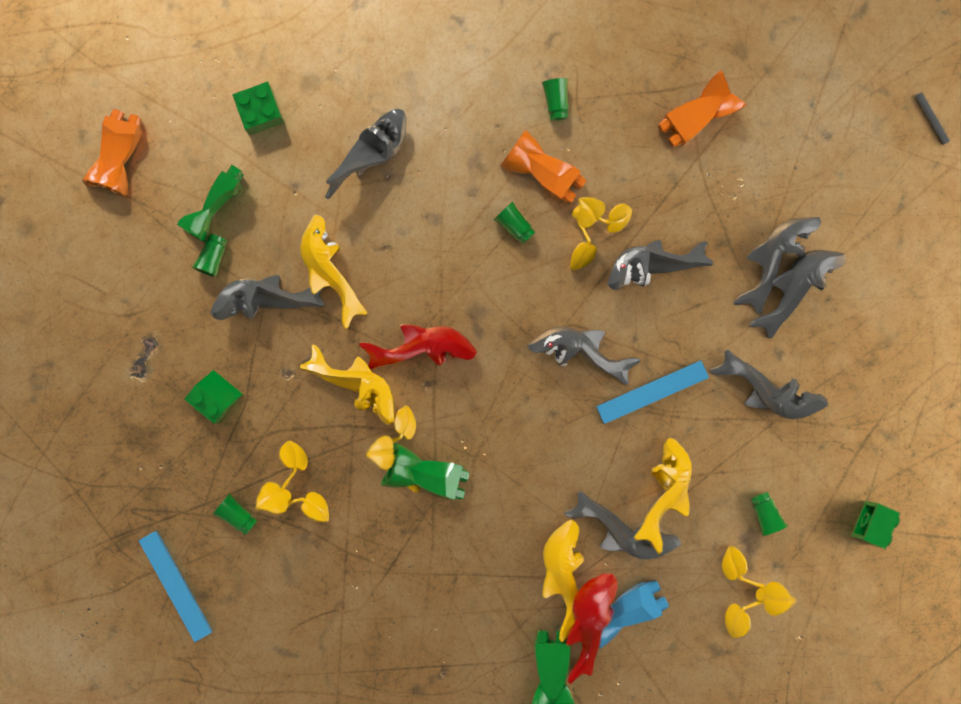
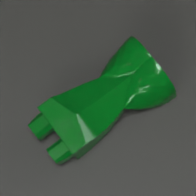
(223, 189)
(431, 476)
(552, 667)

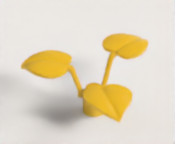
(586, 214)
(382, 449)
(277, 499)
(773, 596)

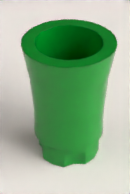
(556, 98)
(515, 223)
(210, 256)
(768, 514)
(235, 515)

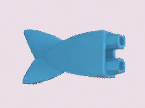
(633, 608)

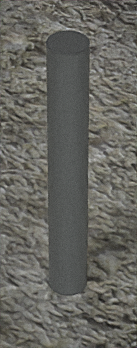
(932, 118)

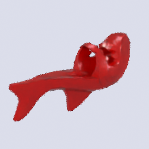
(433, 341)
(591, 615)

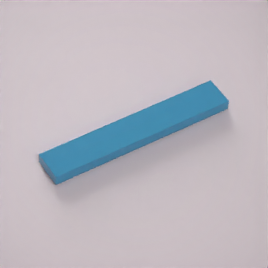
(652, 392)
(175, 586)

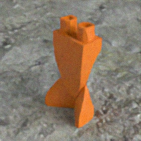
(695, 115)
(117, 145)
(548, 171)

